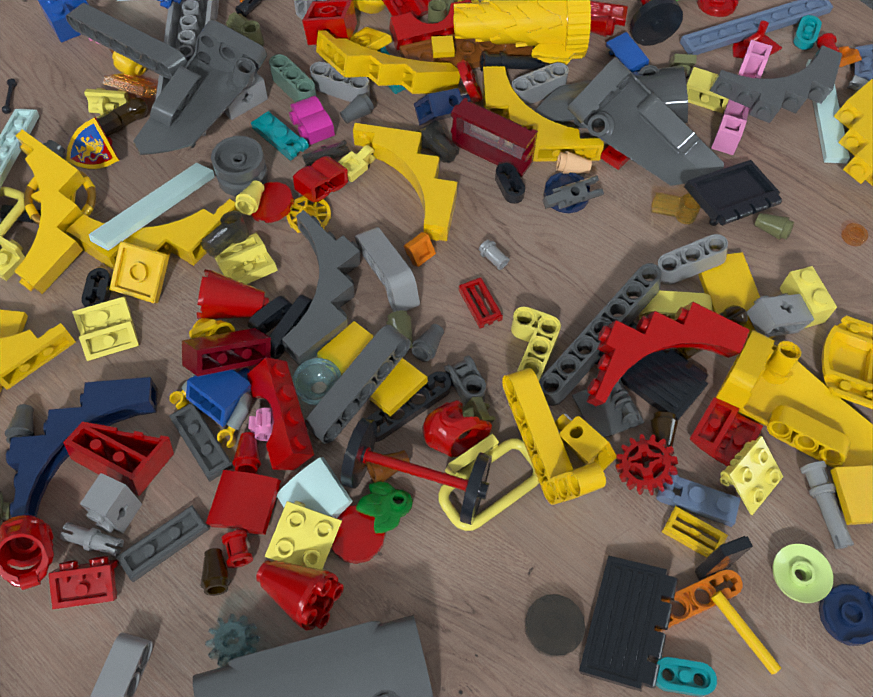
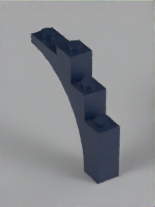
(40, 456)

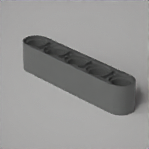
(357, 383)

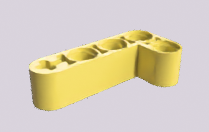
(536, 337)

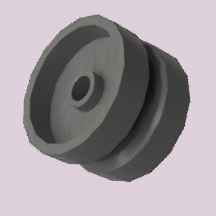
(238, 163)

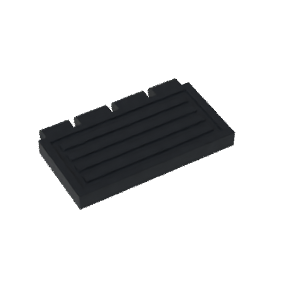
(734, 192)
(665, 381)
(625, 624)

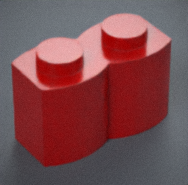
(320, 179)

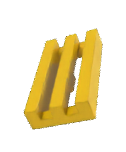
(686, 540)

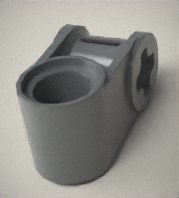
(466, 377)

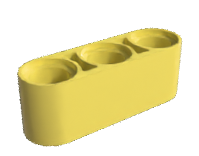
(670, 301)

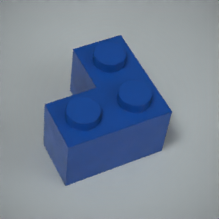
(56, 12)

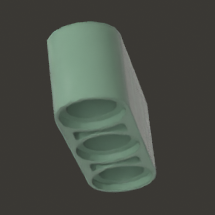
(291, 78)

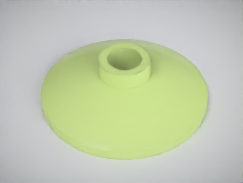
(811, 564)

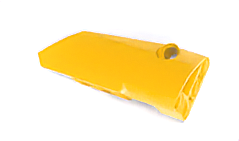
(795, 404)

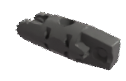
(563, 195)

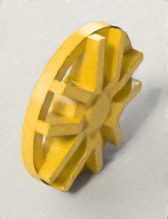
(312, 210)

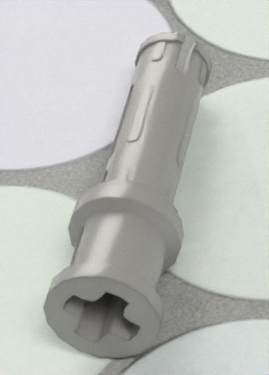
(823, 492)

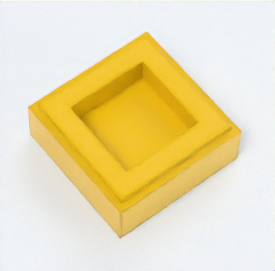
(442, 46)

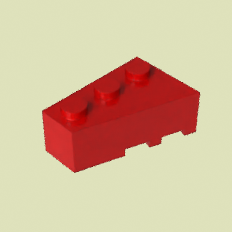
(119, 454)

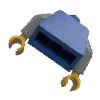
(219, 395)

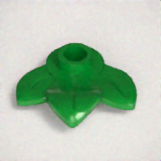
(382, 505)

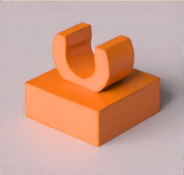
(419, 249)

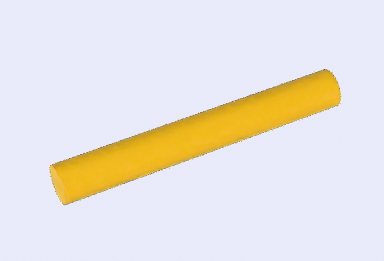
(745, 632)

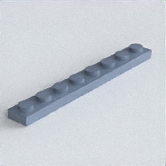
(744, 27)

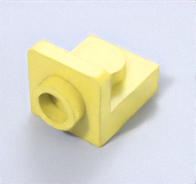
(10, 257)

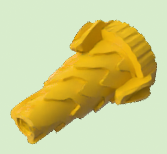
(553, 26)

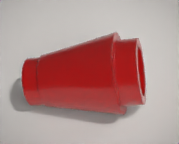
(602, 25)
(247, 454)

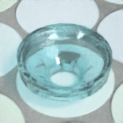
(311, 372)

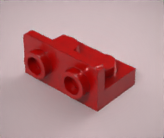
(83, 583)

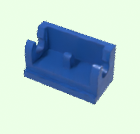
(627, 52)

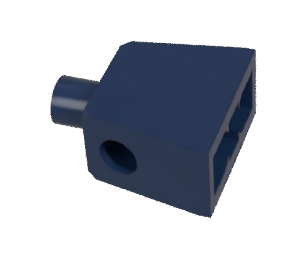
(438, 105)

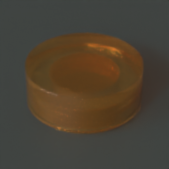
(854, 234)

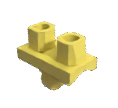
(104, 100)

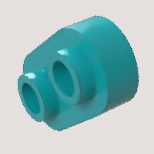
(807, 32)
(683, 677)

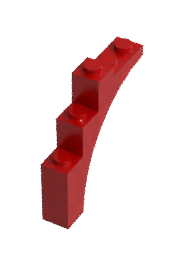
(691, 328)

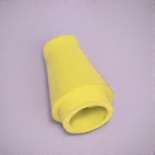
(249, 199)

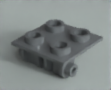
(614, 415)

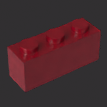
(225, 351)

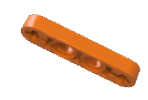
(692, 606)

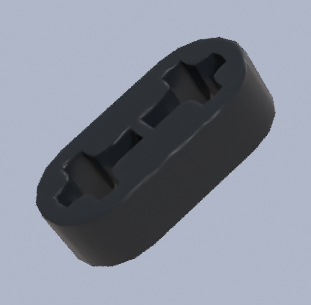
(505, 184)
(92, 290)
(270, 315)

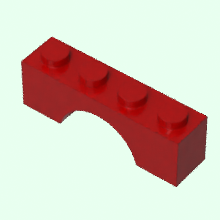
(407, 29)
(289, 441)

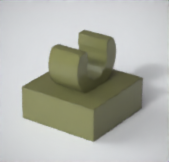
(686, 60)
(477, 408)

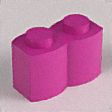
(312, 120)

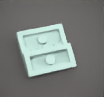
(317, 489)

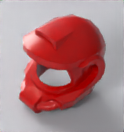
(446, 425)
(25, 543)

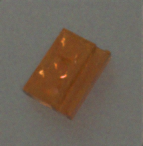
(131, 84)

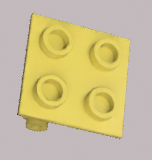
(752, 474)
(303, 536)

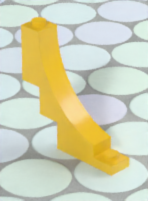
(384, 69)
(551, 136)
(403, 152)
(178, 237)
(52, 247)
(26, 353)

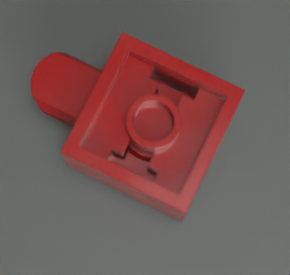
(333, 16)

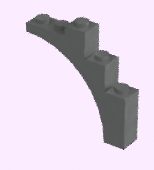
(790, 92)
(334, 289)

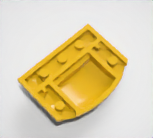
(849, 361)

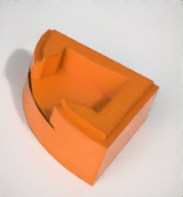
(849, 56)

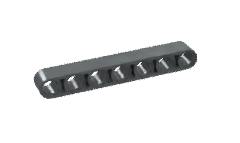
(126, 40)
(588, 339)

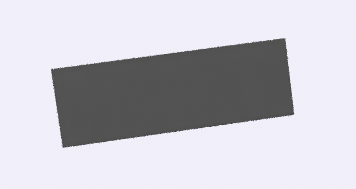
(201, 441)
(162, 543)

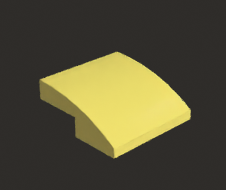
(246, 260)
(106, 328)

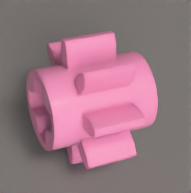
(261, 424)

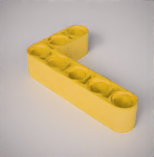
(544, 442)

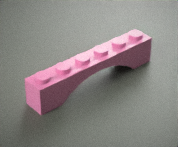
(735, 114)

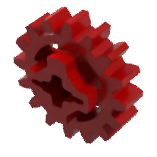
(657, 463)

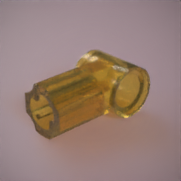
(683, 208)

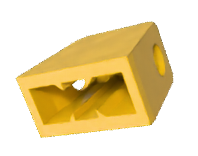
(585, 441)

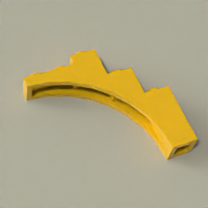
(858, 118)

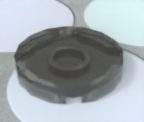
(554, 625)

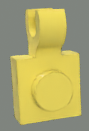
(357, 163)

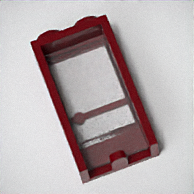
(492, 136)

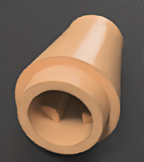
(570, 162)

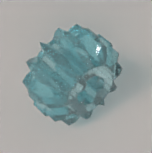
(232, 629)

